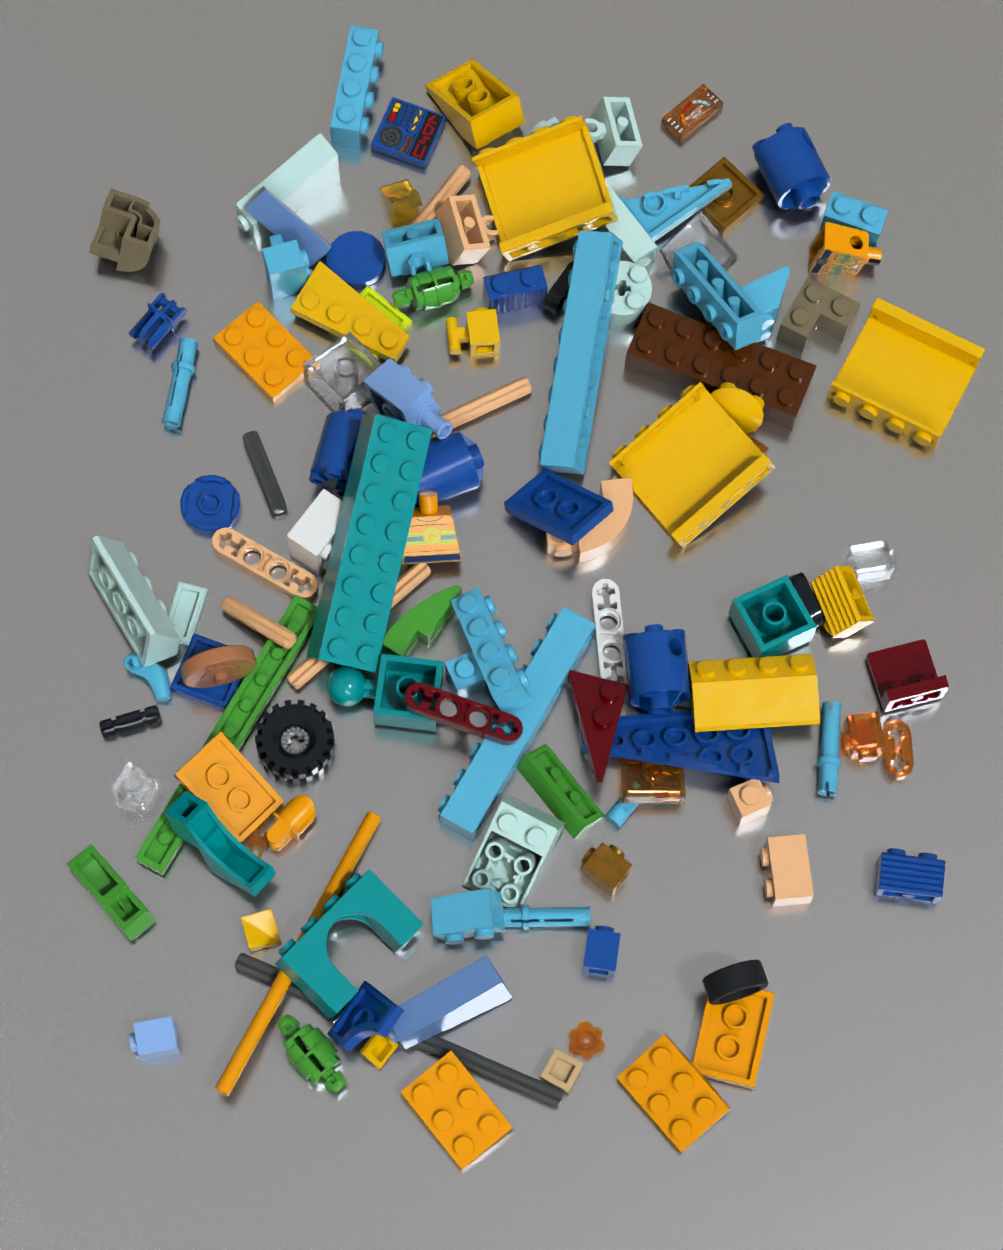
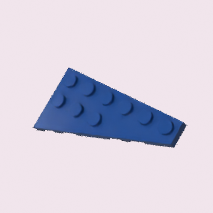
(673, 742)

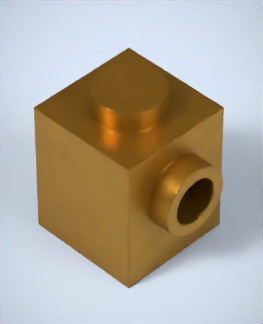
(606, 867)

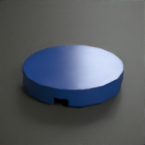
(357, 258)
(210, 504)

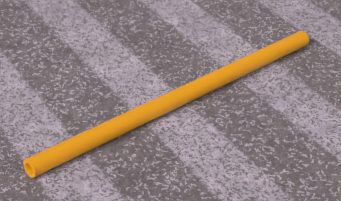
(282, 982)

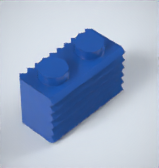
(515, 289)
(910, 876)

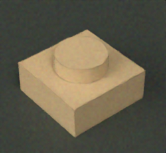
(561, 1071)

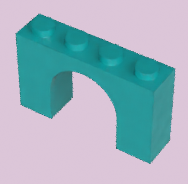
(307, 959)

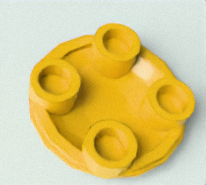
(740, 406)

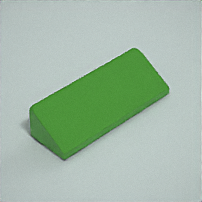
(559, 790)

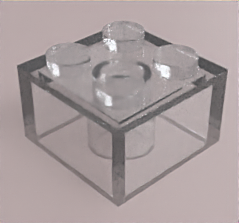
(339, 373)

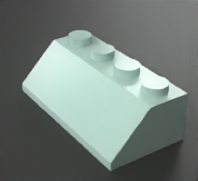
(132, 601)

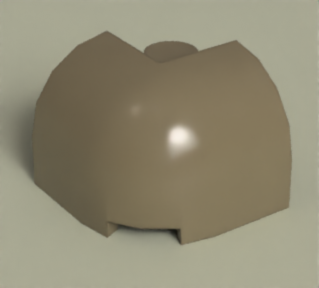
(126, 231)

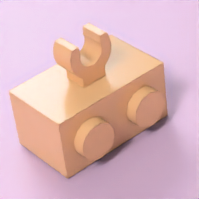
(465, 229)

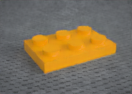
(264, 351)
(229, 786)
(733, 1039)
(673, 1093)
(456, 1109)

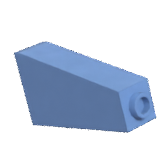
(450, 1003)

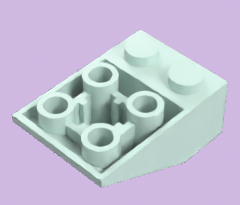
(514, 851)

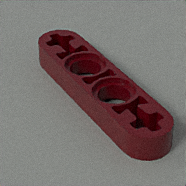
(461, 718)

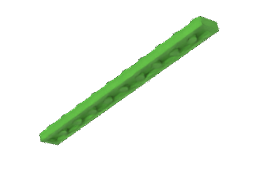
(237, 720)

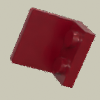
(905, 675)

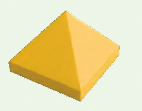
(378, 1050)

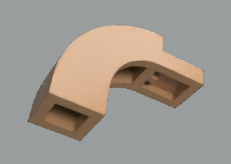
(607, 532)

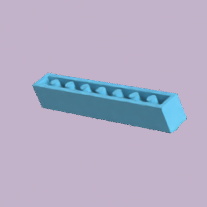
(580, 352)
(495, 763)

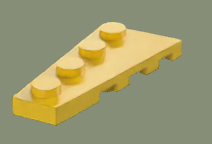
(340, 310)

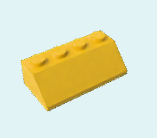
(754, 692)

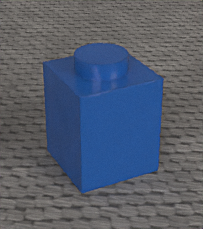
(601, 951)

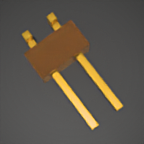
(258, 841)

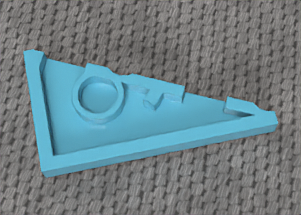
(667, 209)

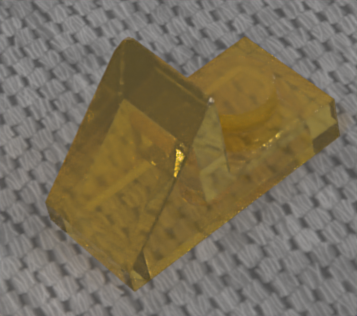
(401, 202)

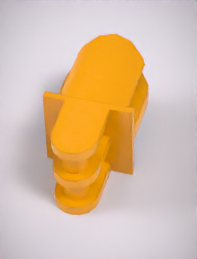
(291, 821)

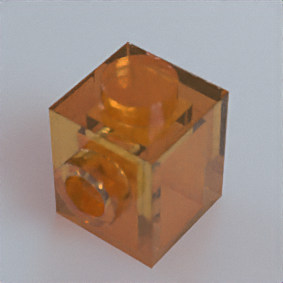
(863, 736)

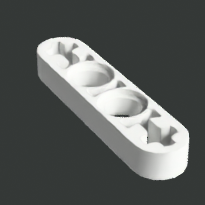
(609, 637)

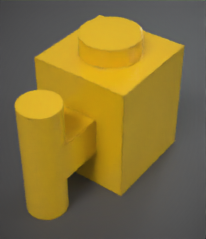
(480, 333)

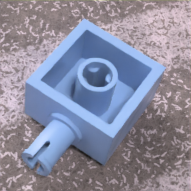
(405, 398)

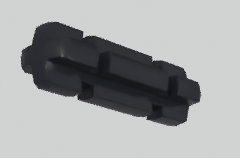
(130, 721)

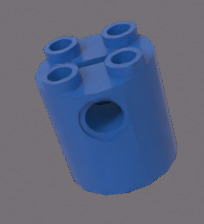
(792, 167)
(336, 450)
(452, 467)
(657, 669)

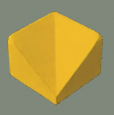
(260, 930)

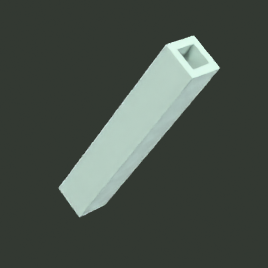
(637, 244)

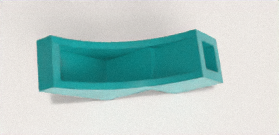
(223, 853)

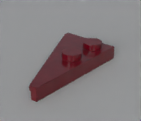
(599, 710)

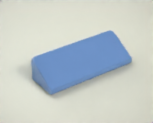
(282, 220)

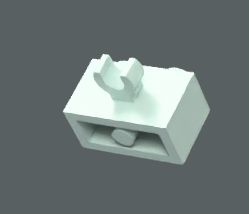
(615, 131)

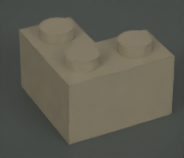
(818, 309)

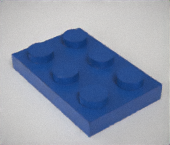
(558, 506)

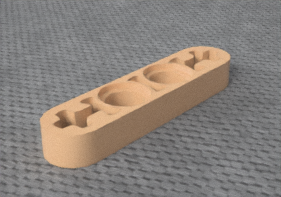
(267, 562)

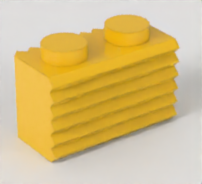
(841, 602)

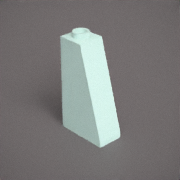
(296, 181)

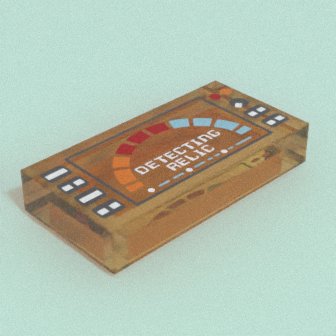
(692, 112)

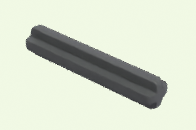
(264, 472)

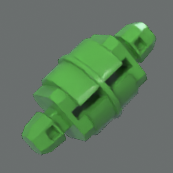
(432, 288)
(305, 1060)

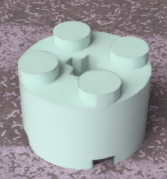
(636, 291)

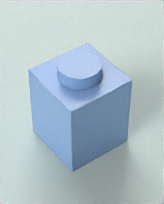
(154, 1038)

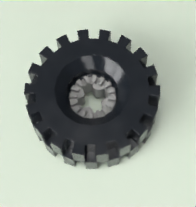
(297, 721)

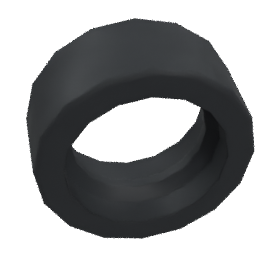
(735, 982)

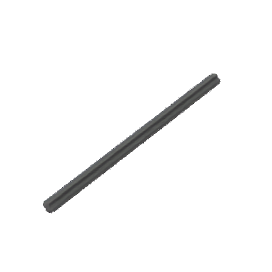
(433, 1045)

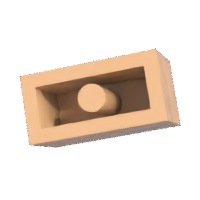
(788, 870)

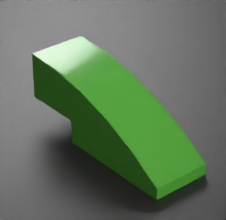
(420, 623)
(111, 892)

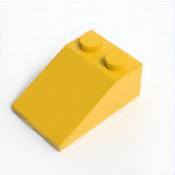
(477, 103)

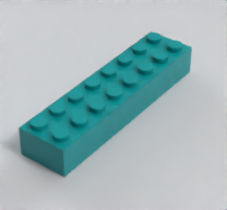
(369, 542)

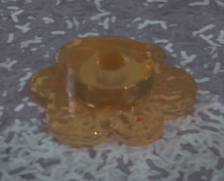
(586, 1031)

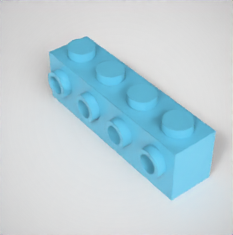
(355, 86)
(717, 295)
(491, 652)

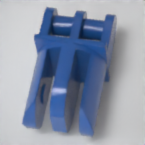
(156, 323)

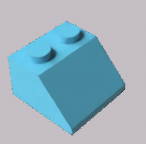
(767, 295)

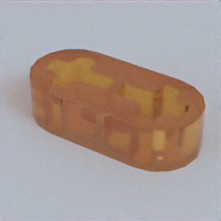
(904, 750)

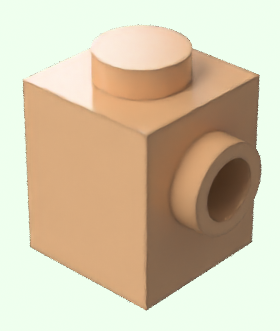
(749, 801)

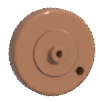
(218, 666)

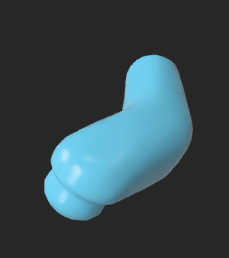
(154, 674)

